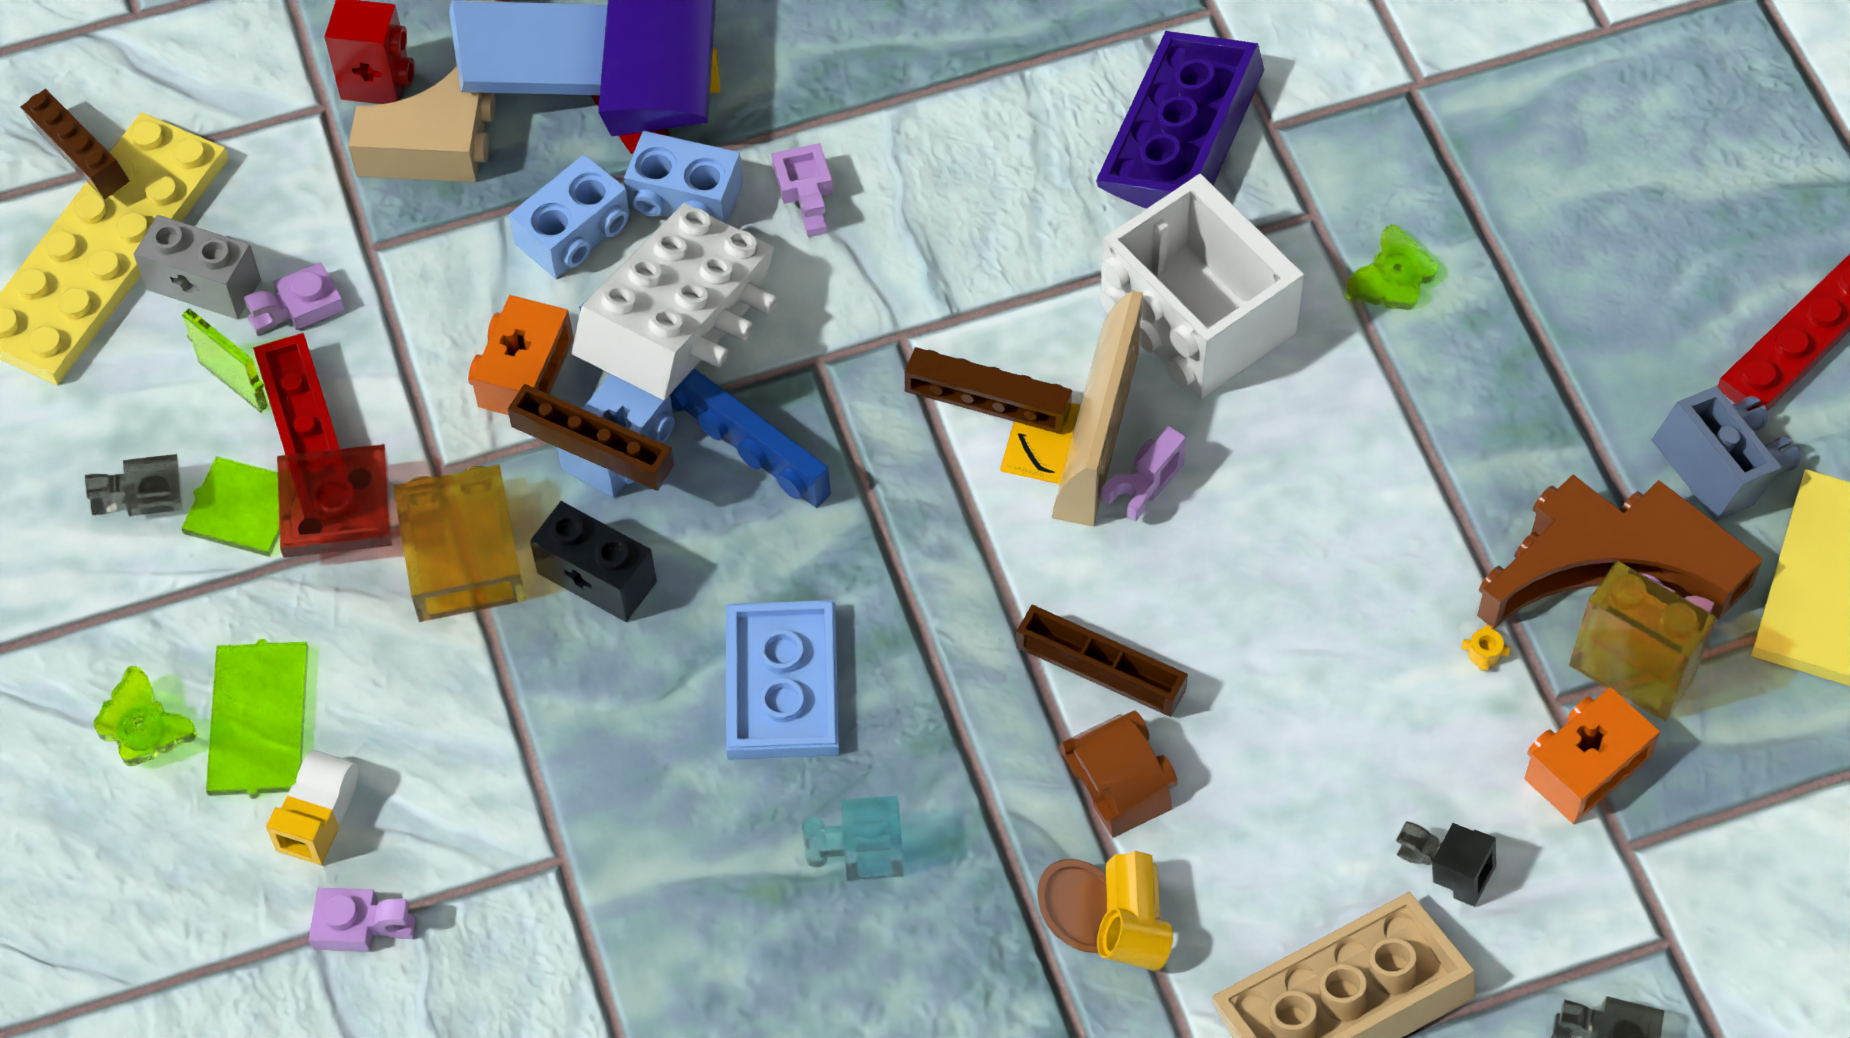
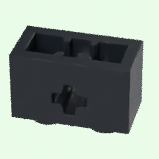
(593, 561)

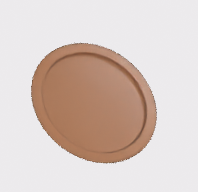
(1073, 902)

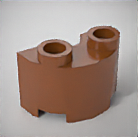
(1121, 772)

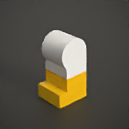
(314, 807)

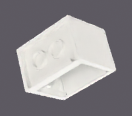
(1208, 285)

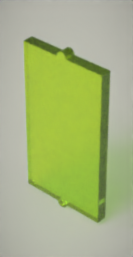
(257, 718)

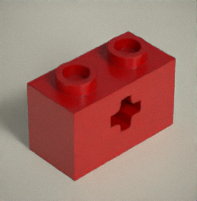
(368, 51)

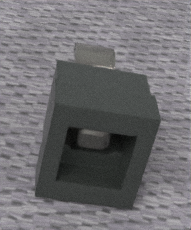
(1458, 862)

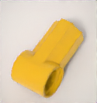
(1132, 926)

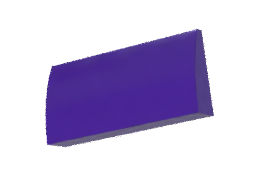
(656, 64)
(1182, 116)

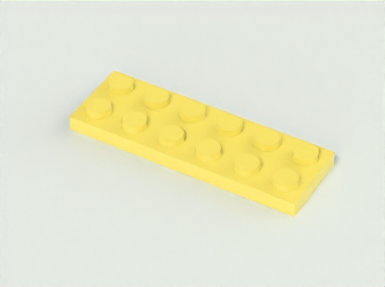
(87, 255)

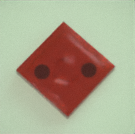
(334, 501)

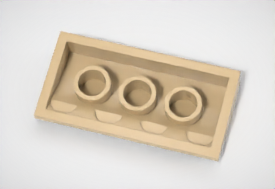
(1100, 413)
(1358, 982)

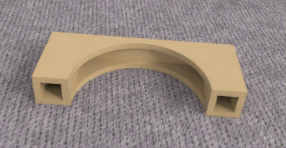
(424, 135)

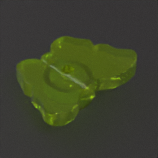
(1380, 280)
(134, 704)

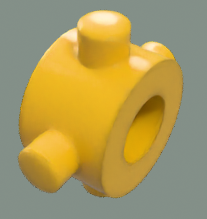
(1485, 647)

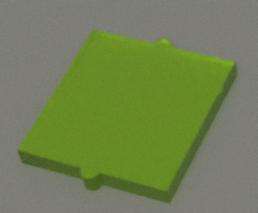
(225, 360)
(236, 507)

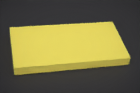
(1809, 595)

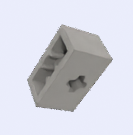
(197, 266)

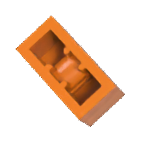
(522, 348)
(1590, 753)

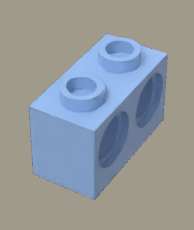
(680, 171)
(565, 210)

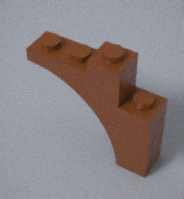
(1583, 535)

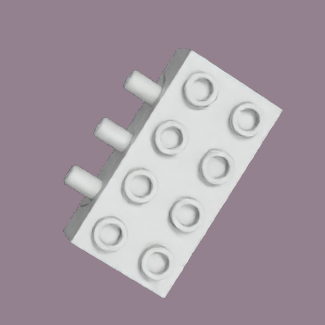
(675, 302)

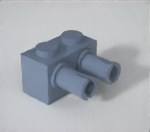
(1720, 454)

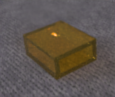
(458, 542)
(1641, 640)

